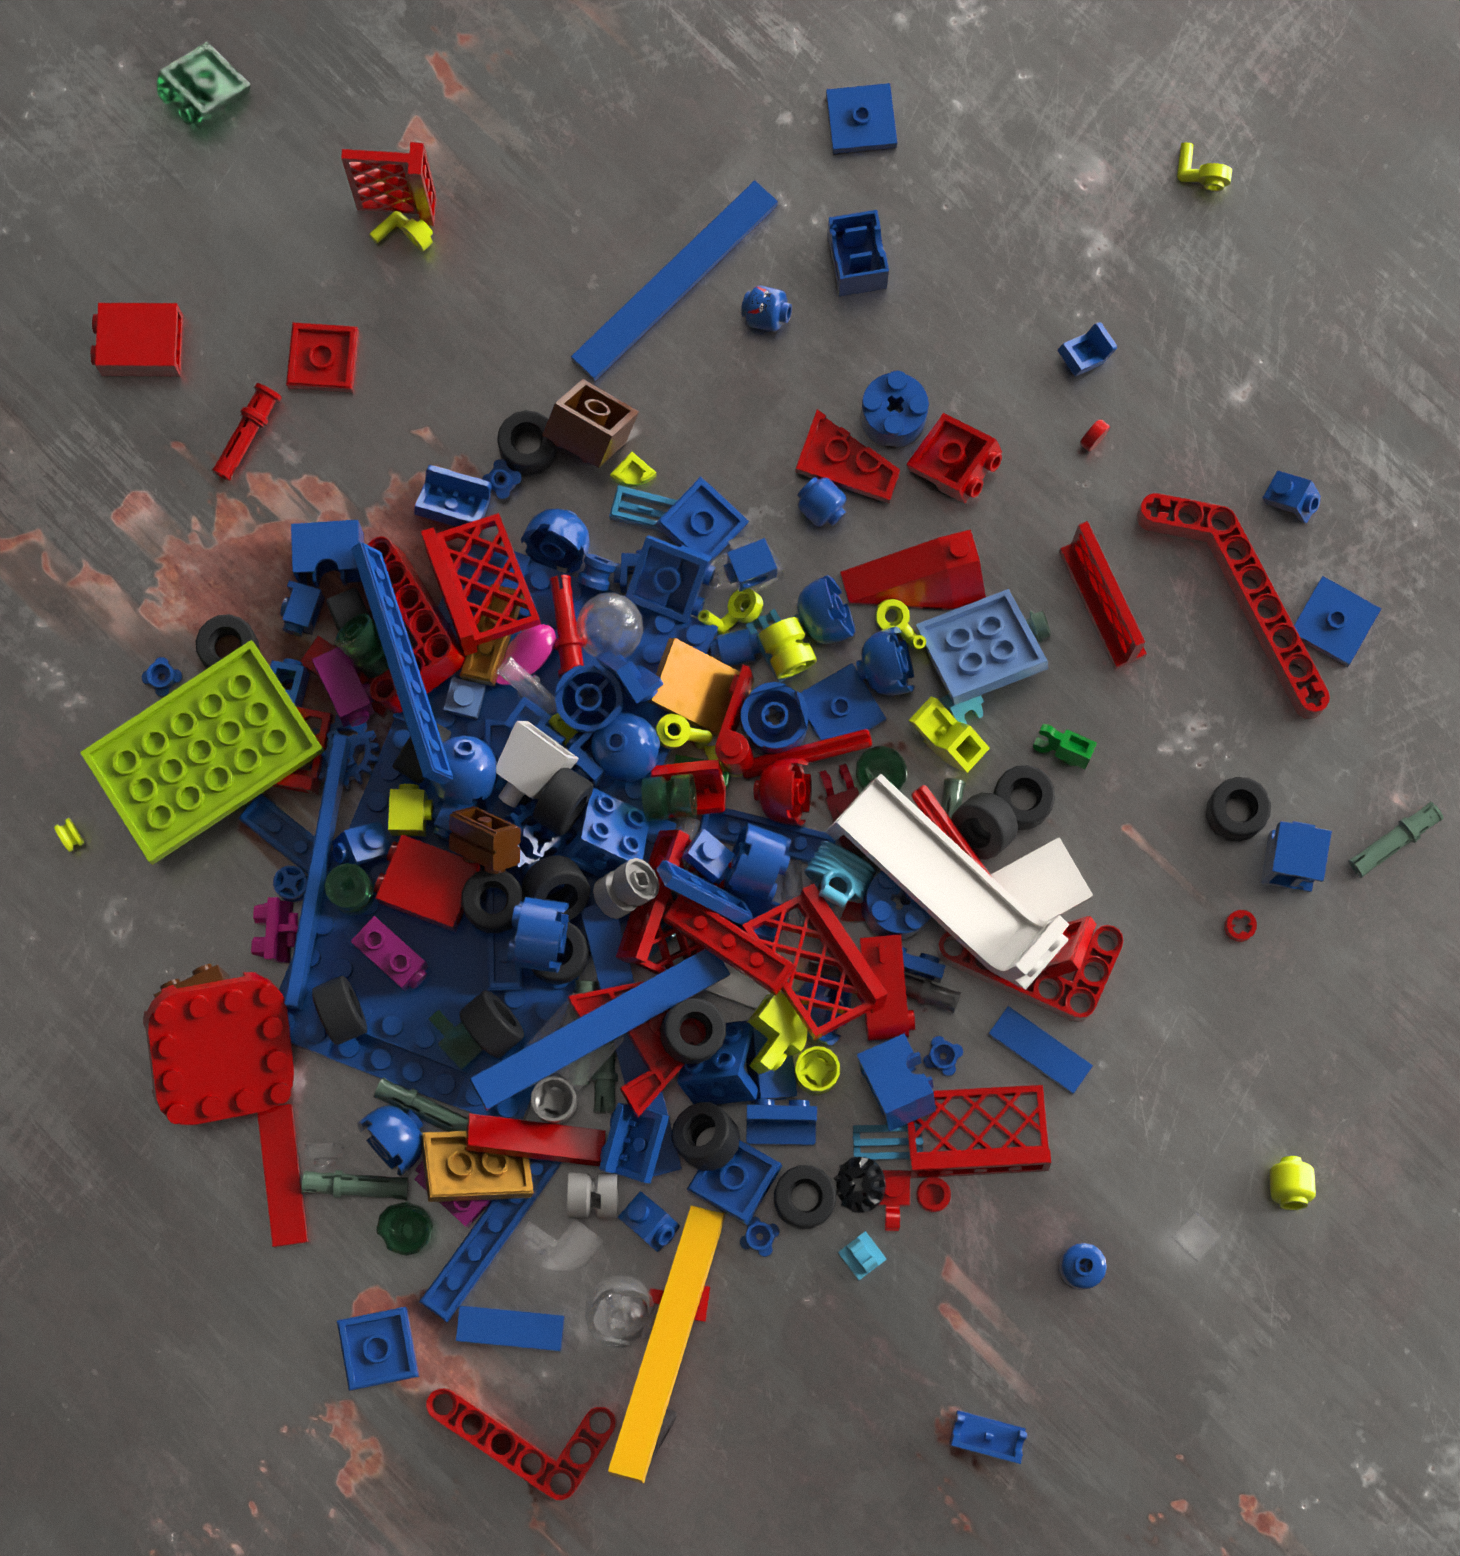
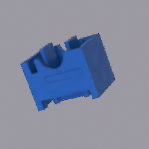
(859, 254)
(325, 548)
(1296, 855)
(896, 1089)

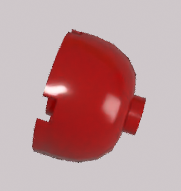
(784, 791)

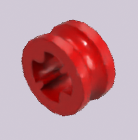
(1238, 915)

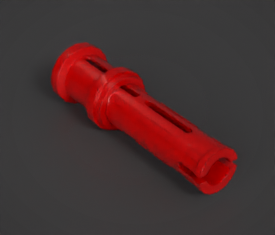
(253, 418)
(568, 641)

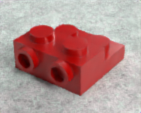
(956, 458)

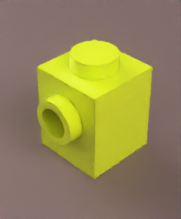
(409, 811)

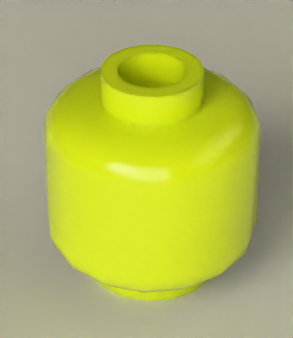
(1292, 1183)

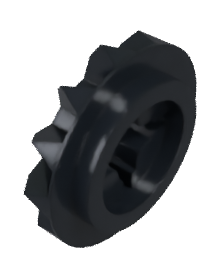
(873, 1184)

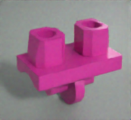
(280, 930)

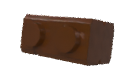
(484, 839)

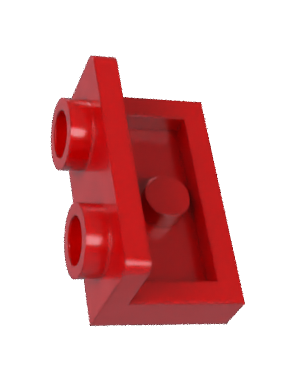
(708, 782)

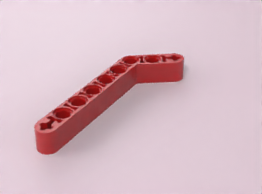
(1247, 598)

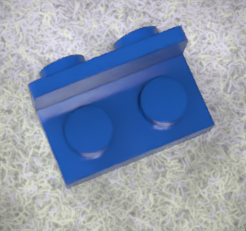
(636, 682)

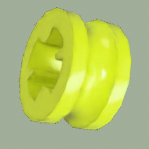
(69, 835)

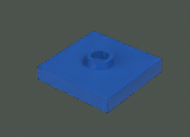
(861, 118)
(702, 520)
(1335, 621)
(842, 705)
(738, 1184)
(377, 1348)

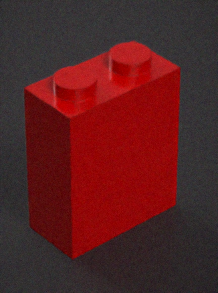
(137, 339)
(424, 882)

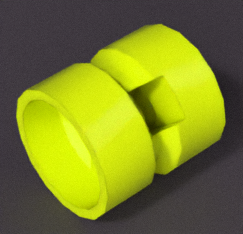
(786, 646)
(817, 1071)

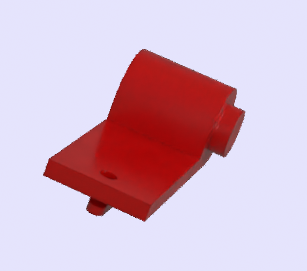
(732, 747)
(885, 958)

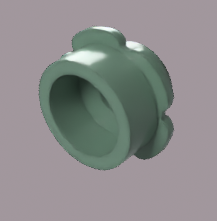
(1039, 625)

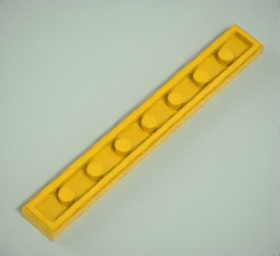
(666, 1345)

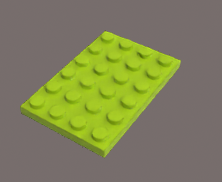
(202, 752)

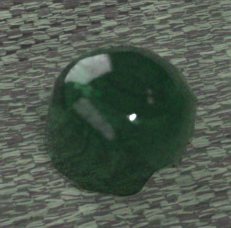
(881, 761)
(405, 1228)

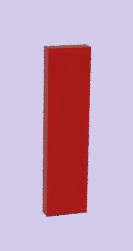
(730, 944)
(534, 1139)
(282, 1176)

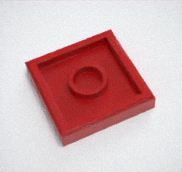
(322, 357)

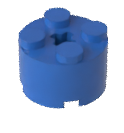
(894, 391)
(787, 706)
(757, 862)
(881, 910)
(539, 934)

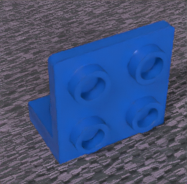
(608, 835)
(723, 1075)

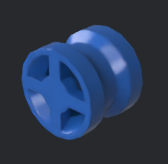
(596, 572)
(287, 878)

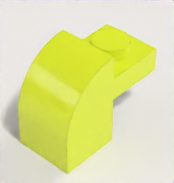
(948, 738)
(782, 1027)

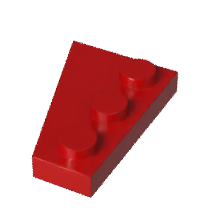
(845, 461)

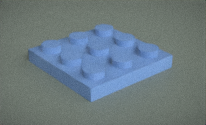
(982, 647)

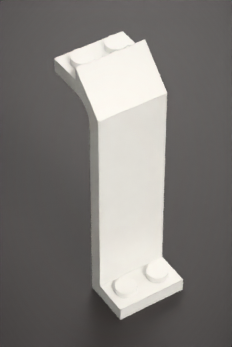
(949, 884)

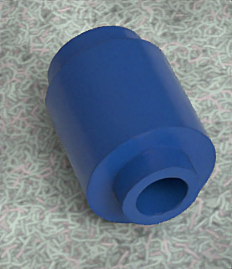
(735, 647)

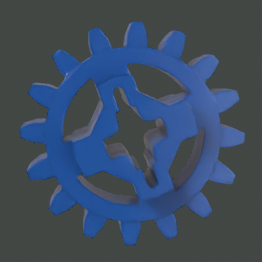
(358, 743)
(546, 839)

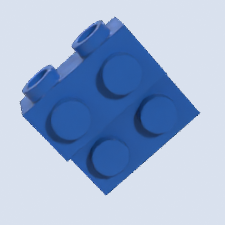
(670, 579)

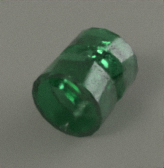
(362, 643)
(669, 797)
(350, 889)

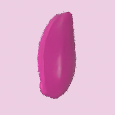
(530, 649)

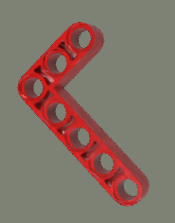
(418, 618)
(1065, 988)
(521, 1447)

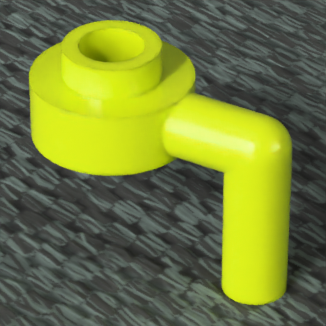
(1211, 175)
(416, 231)
(737, 611)
(901, 621)
(700, 737)

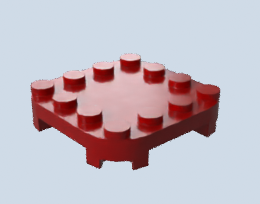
(219, 1049)

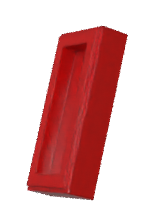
(1073, 952)

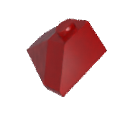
(930, 574)

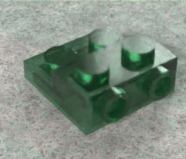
(201, 85)

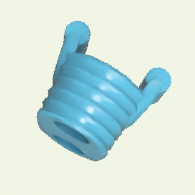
(842, 868)

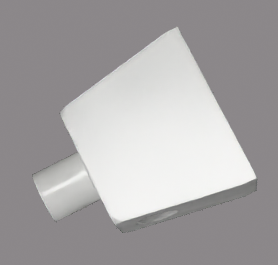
(530, 762)

